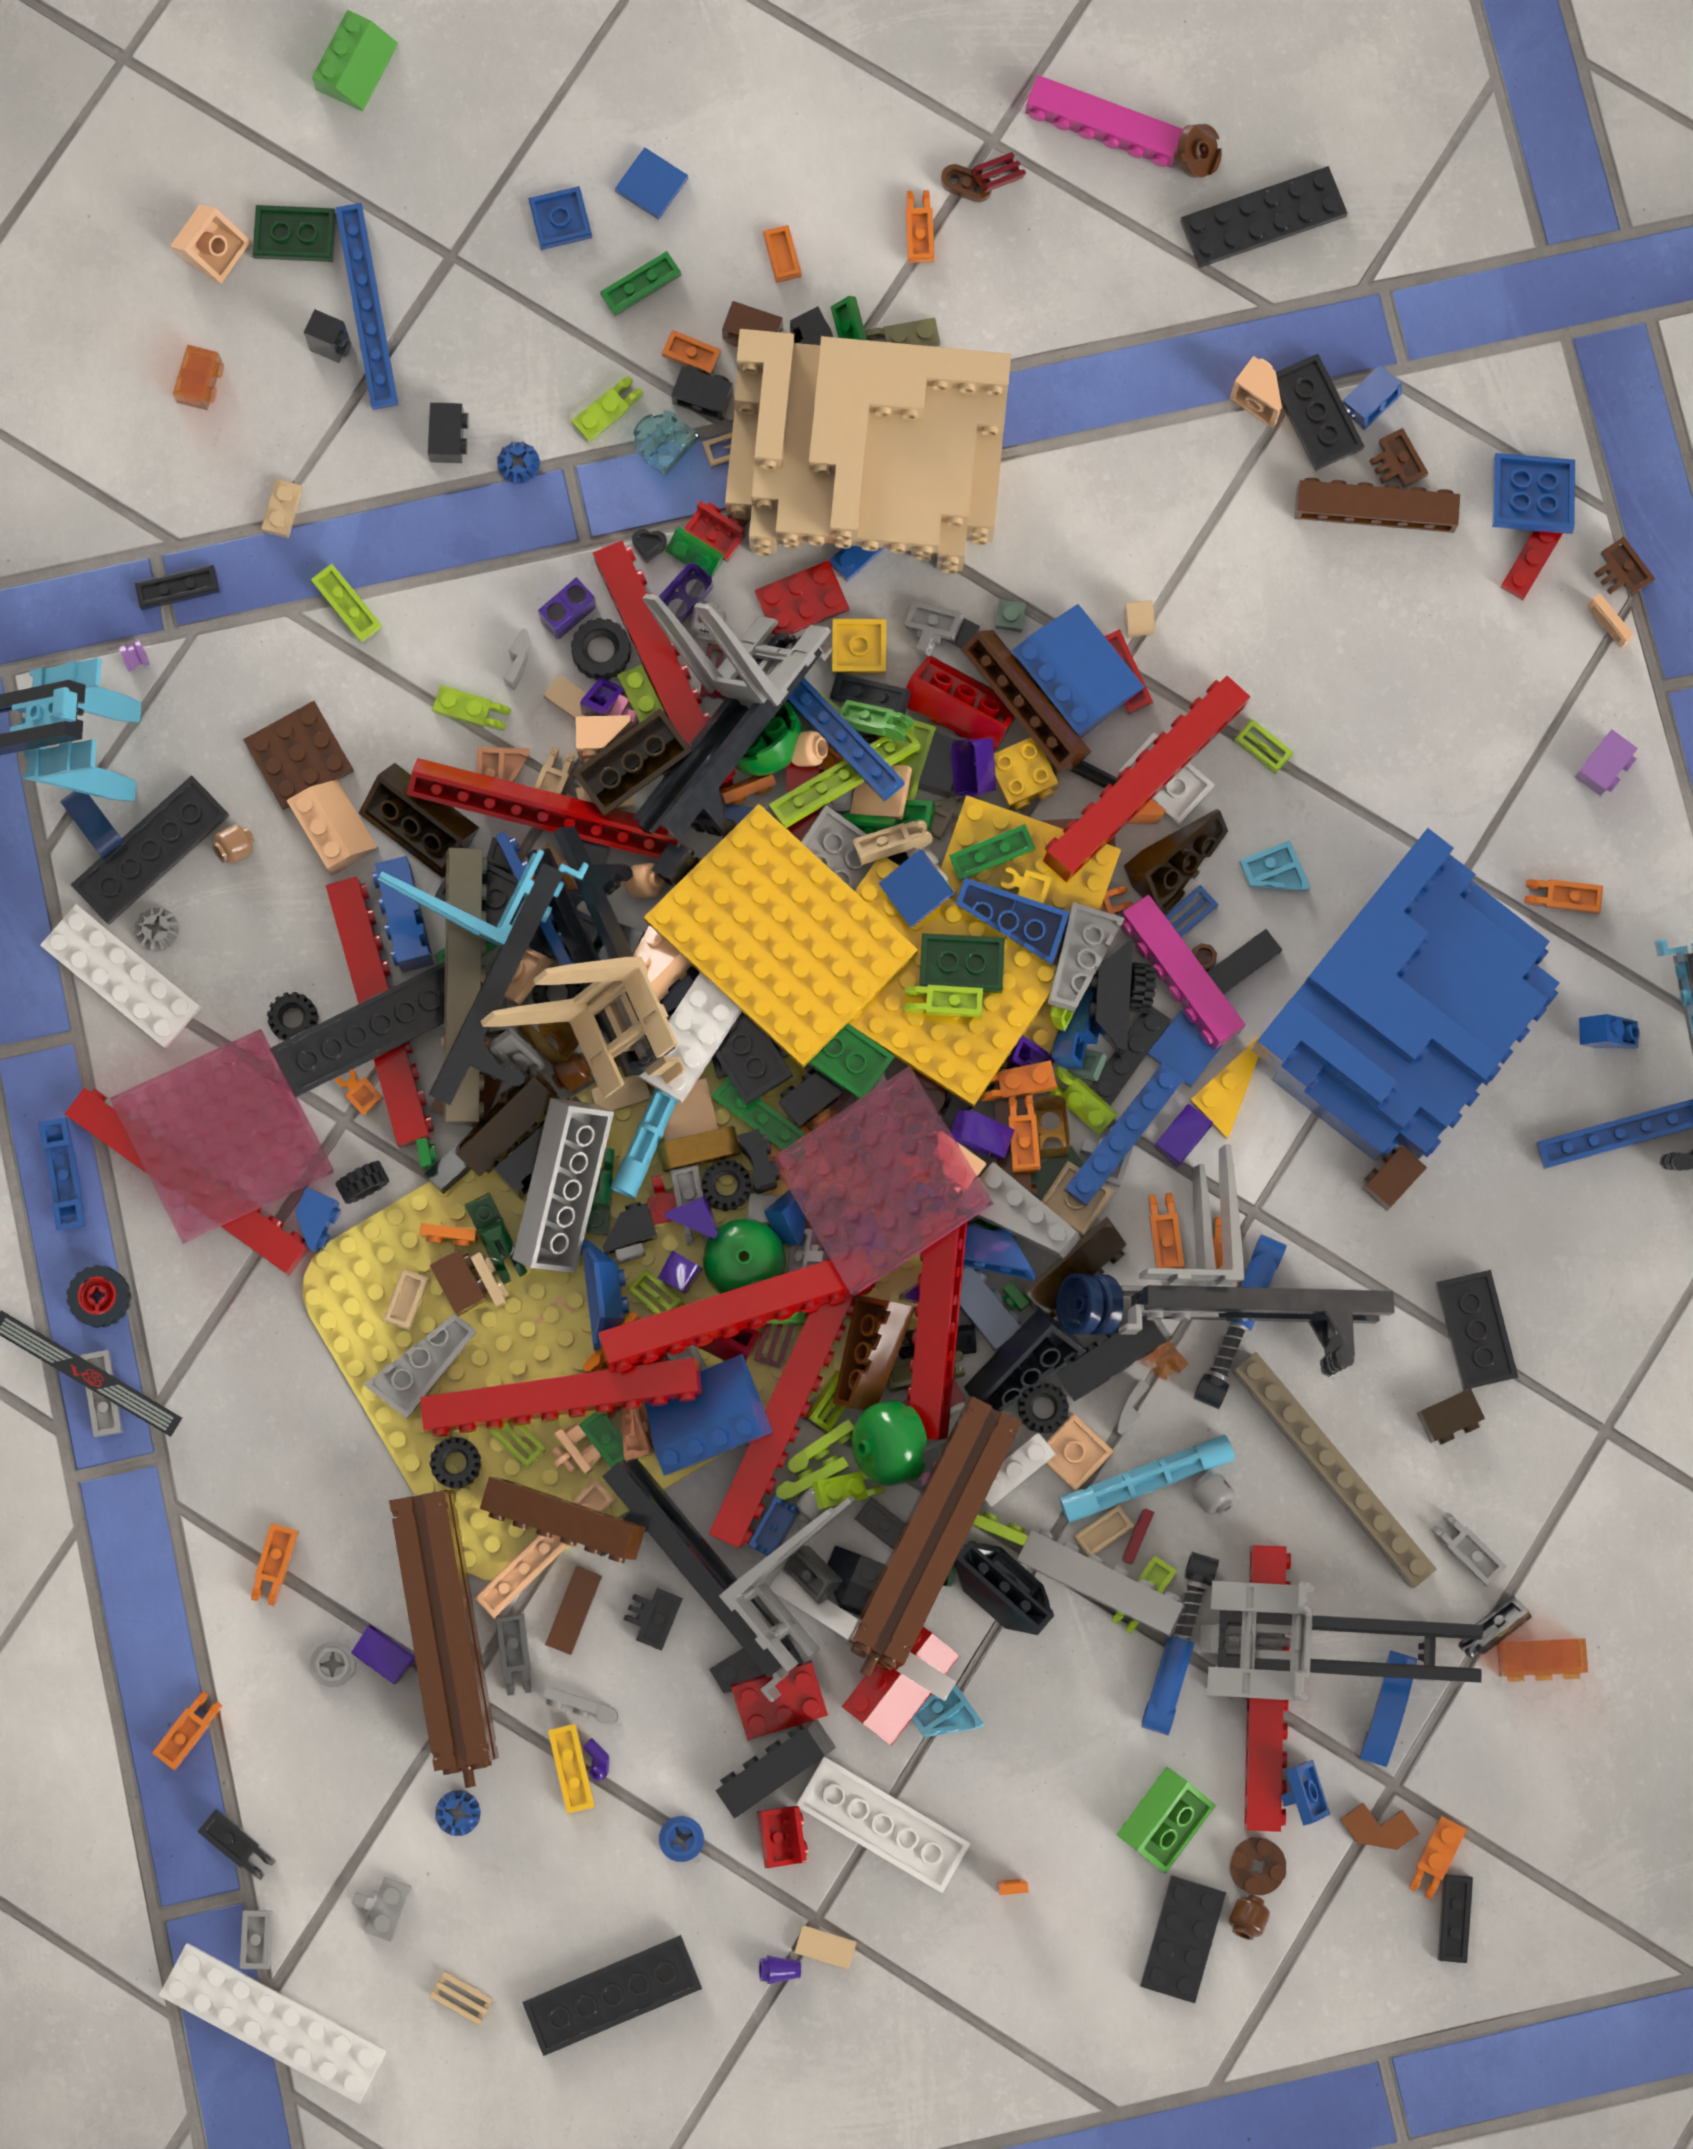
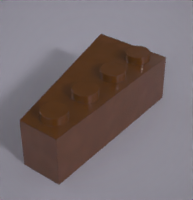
(870, 1350)

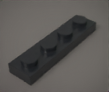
(1122, 1066)

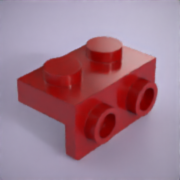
(716, 529)
(782, 1836)

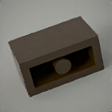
(1451, 1416)

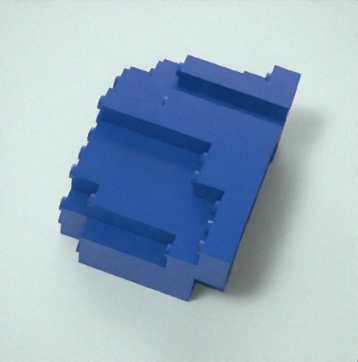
(1411, 1007)

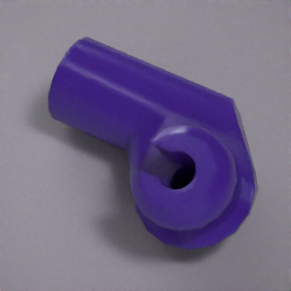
(600, 1760)

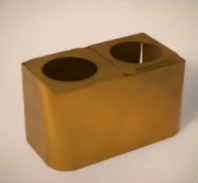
(560, 1031)
(1056, 1105)

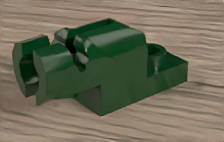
(601, 1206)
(494, 1235)

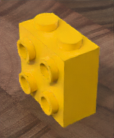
(1023, 775)

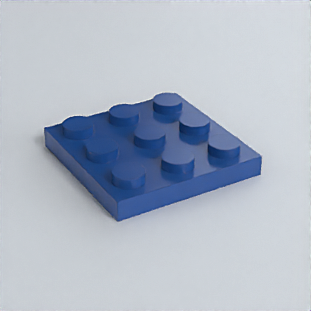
(1533, 493)

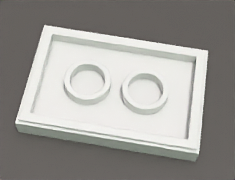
(1182, 792)

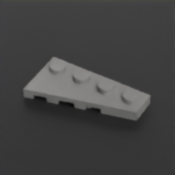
(1081, 952)
(421, 1366)

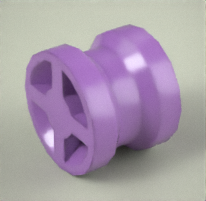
(134, 655)

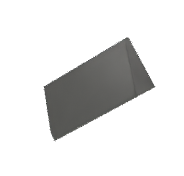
(812, 1574)

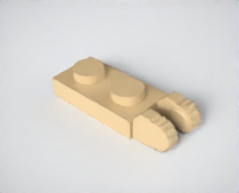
(551, 778)
(892, 841)

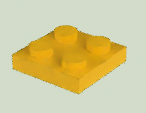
(859, 646)

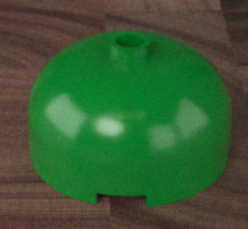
(774, 745)
(721, 1255)
(889, 1443)

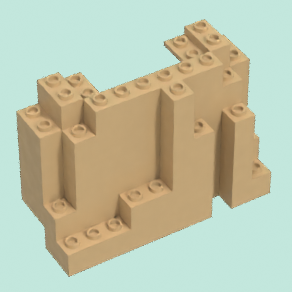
(866, 445)

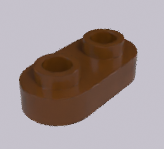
(966, 183)

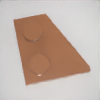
(501, 762)
(636, 1433)

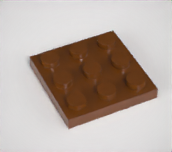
(298, 753)

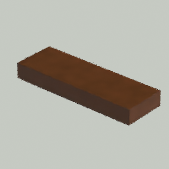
(573, 1610)

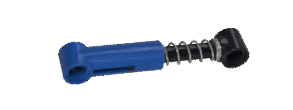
(1259, 1274)
(1178, 1648)

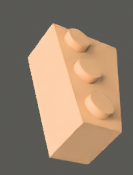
(662, 962)

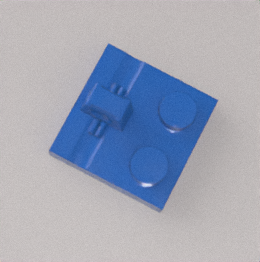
(1306, 1793)

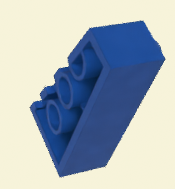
(404, 918)
(1018, 918)

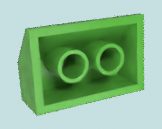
(354, 61)
(1166, 1819)

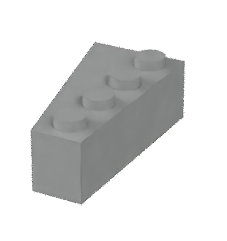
(1024, 1214)

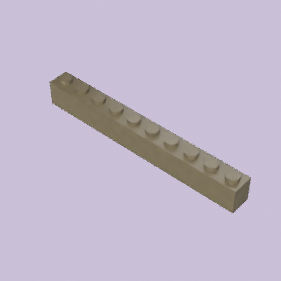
(463, 972)
(1334, 1470)

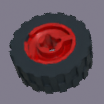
(110, 1307)

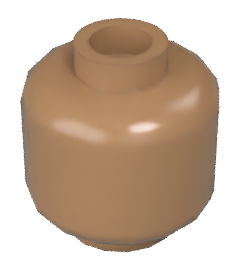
(233, 844)

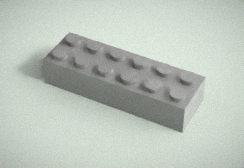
(563, 1185)

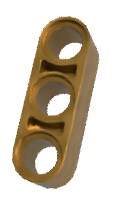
(699, 1148)

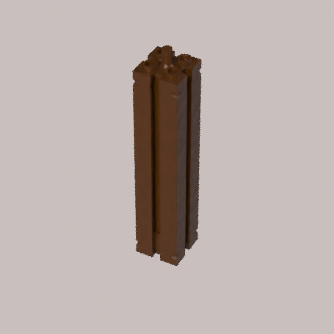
(932, 1536)
(444, 1633)

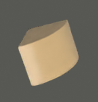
(1139, 618)

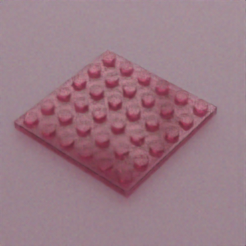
(221, 1136)
(882, 1181)

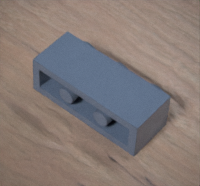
(985, 1309)

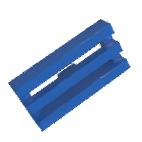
(1206, 898)

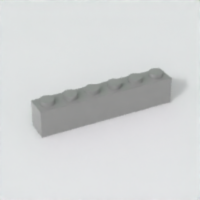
(1100, 1582)

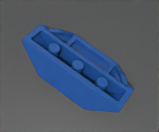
(995, 1252)
(603, 1291)

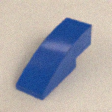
(1072, 1043)

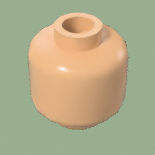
(809, 749)
(644, 882)

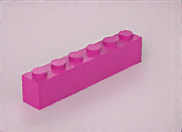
(1103, 121)
(1181, 973)

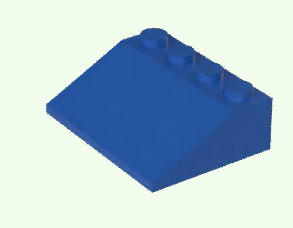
(1078, 669)
(713, 1423)

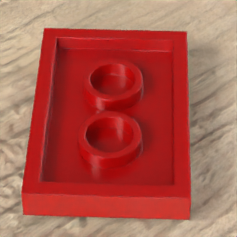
(803, 599)
(798, 1703)

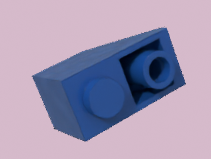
(1608, 1032)
(314, 1216)

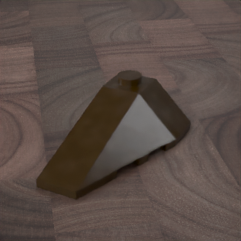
(1171, 862)

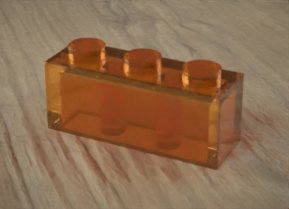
(1542, 1659)

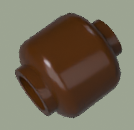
(572, 1072)
(1249, 1917)

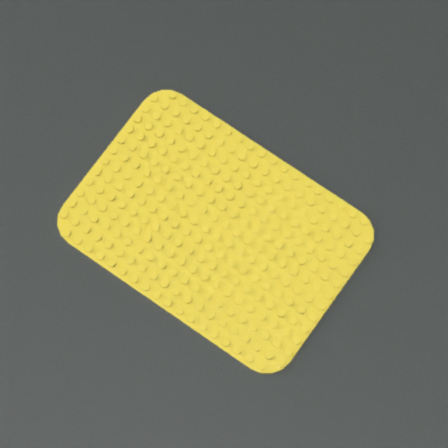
(358, 1271)

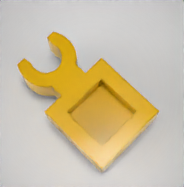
(1031, 885)

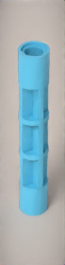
(643, 1146)
(1147, 1478)

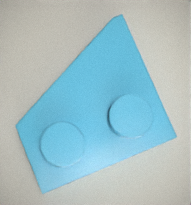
(1275, 869)
(946, 1716)

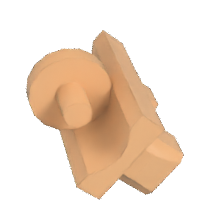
(584, 1459)

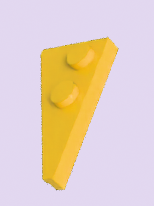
(1225, 1092)

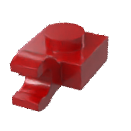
(661, 1201)

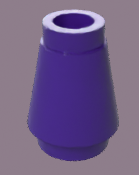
(778, 1969)

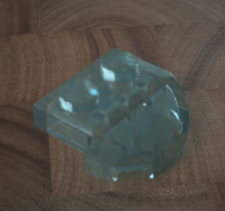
(663, 440)

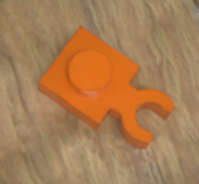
(361, 1094)

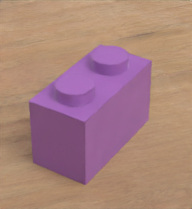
(1606, 762)

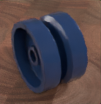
(1089, 1304)

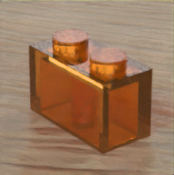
(198, 377)

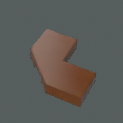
(1390, 1834)

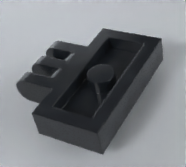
(654, 1617)

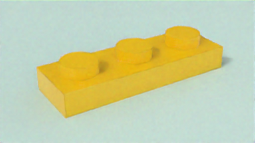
(571, 1768)

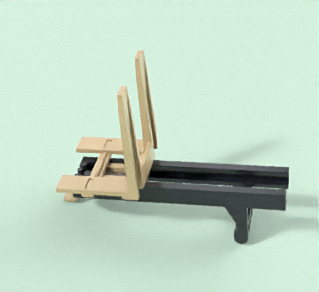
(614, 987)

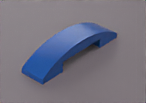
(63, 1173)
(1387, 1714)

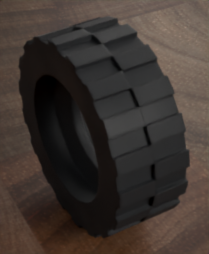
(600, 628)

